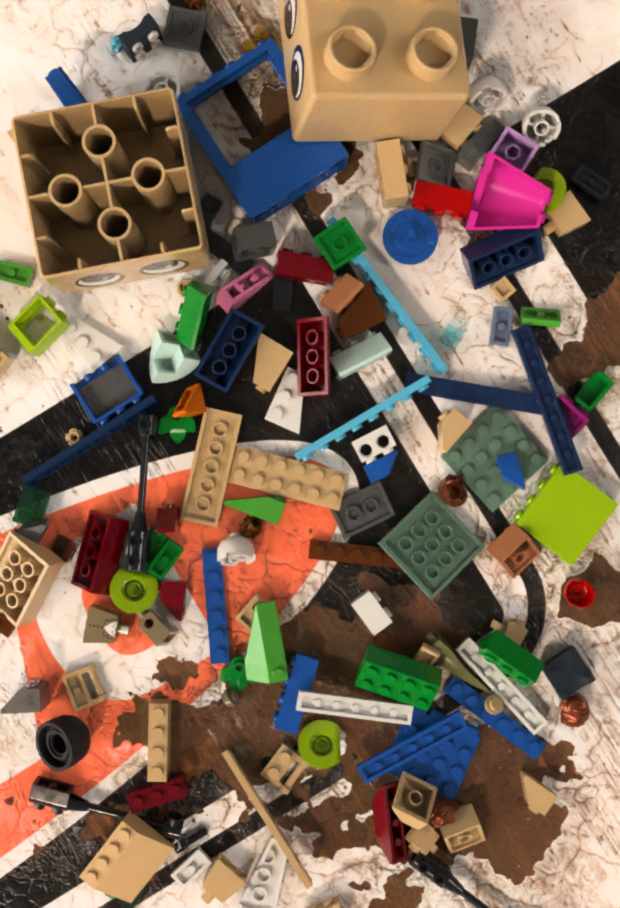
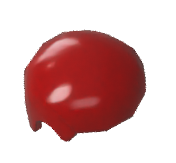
(579, 593)

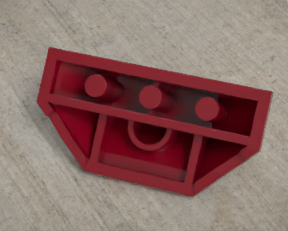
(388, 828)

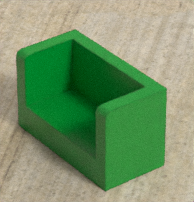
(592, 391)

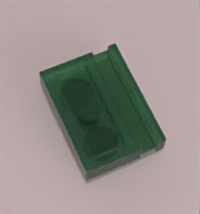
(31, 505)

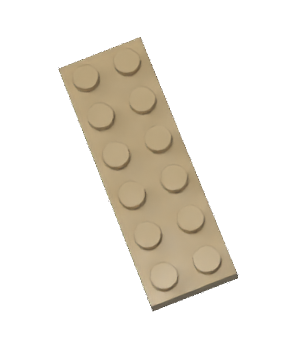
(211, 467)
(288, 478)

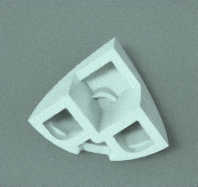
(170, 358)

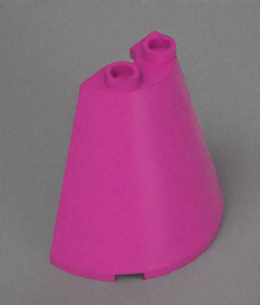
(506, 198)

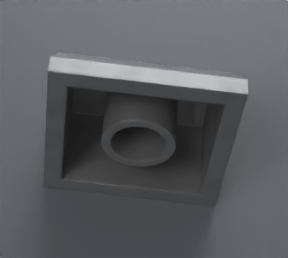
(30, 698)

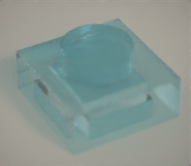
(451, 337)

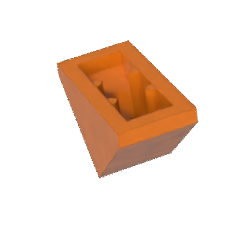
(190, 403)

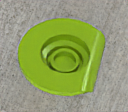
(557, 184)
(133, 590)
(320, 744)

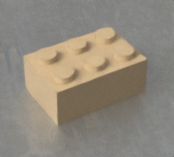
(392, 173)

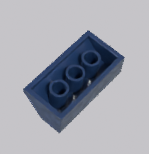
(501, 255)
(229, 350)

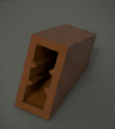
(361, 315)

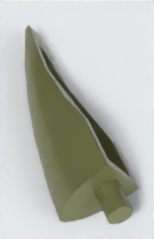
(452, 662)

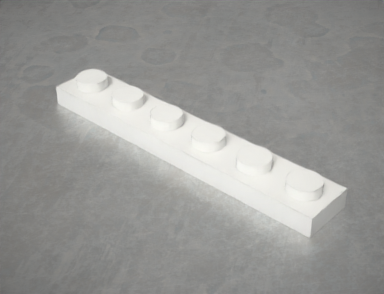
(501, 686)
(354, 707)

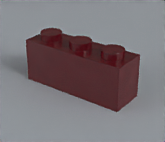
(303, 267)
(157, 793)

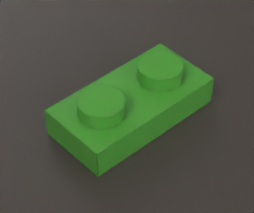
(16, 273)
(540, 317)

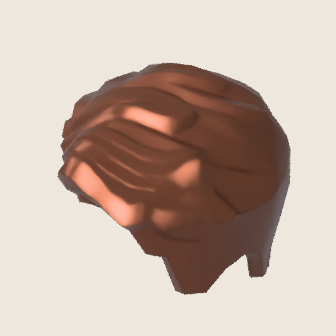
(452, 490)
(574, 710)
(442, 811)

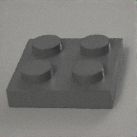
(184, 29)
(435, 164)

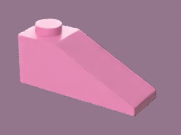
(243, 287)

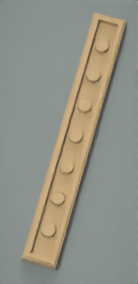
(267, 818)

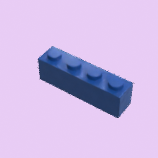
(301, 677)

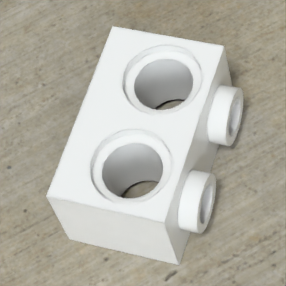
(372, 440)

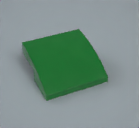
(163, 554)

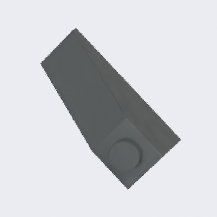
(479, 144)

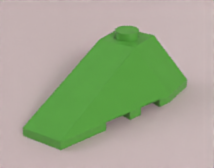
(265, 651)

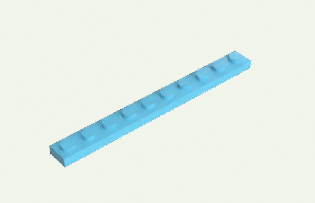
(392, 304)

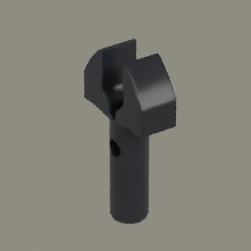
(183, 844)

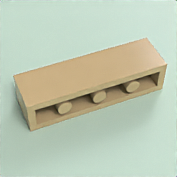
(159, 740)

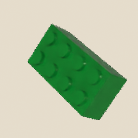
(398, 677)

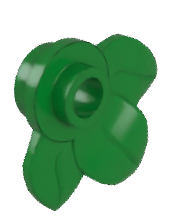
(176, 427)
(235, 675)

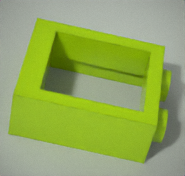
(19, 324)

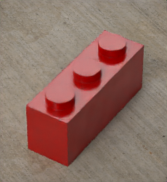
(441, 200)

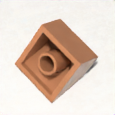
(341, 295)
(513, 550)

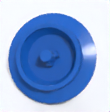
(410, 237)

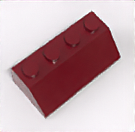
(313, 357)
(100, 552)

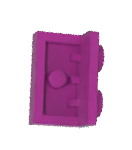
(574, 418)

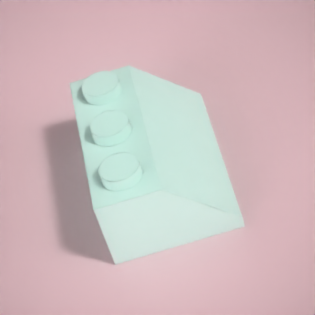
(360, 354)

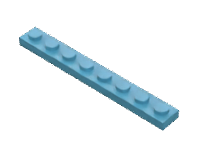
(370, 415)

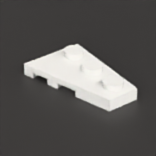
(90, 343)
(286, 404)

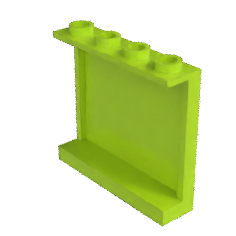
(565, 513)

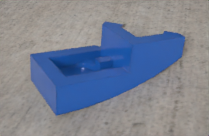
(381, 467)
(510, 469)

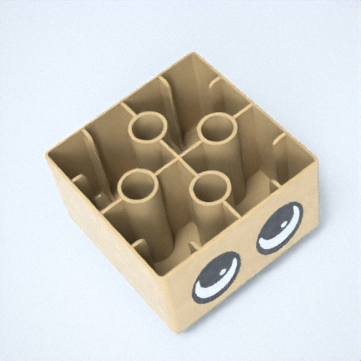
(373, 68)
(111, 191)

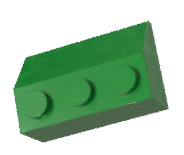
(193, 313)
(510, 658)

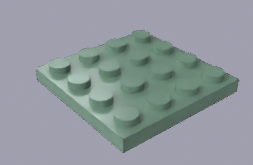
(476, 455)
(431, 545)

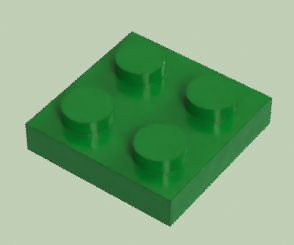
(339, 244)

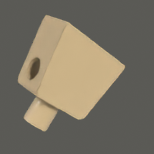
(566, 217)
(222, 880)

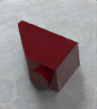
(167, 519)
(174, 596)

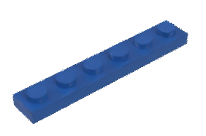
(215, 607)
(500, 722)
(412, 746)

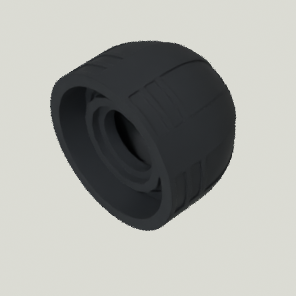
(62, 742)

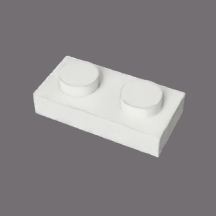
(218, 272)
(191, 868)

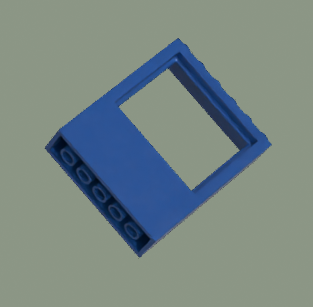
(276, 171)

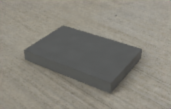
(363, 510)

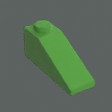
(265, 507)

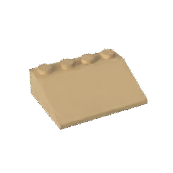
(25, 578)
(127, 859)

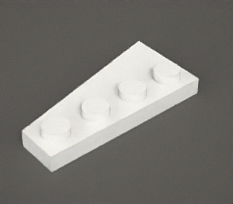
(266, 879)

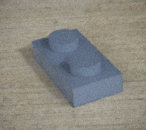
(500, 326)

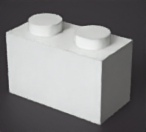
(371, 611)

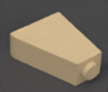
(269, 363)

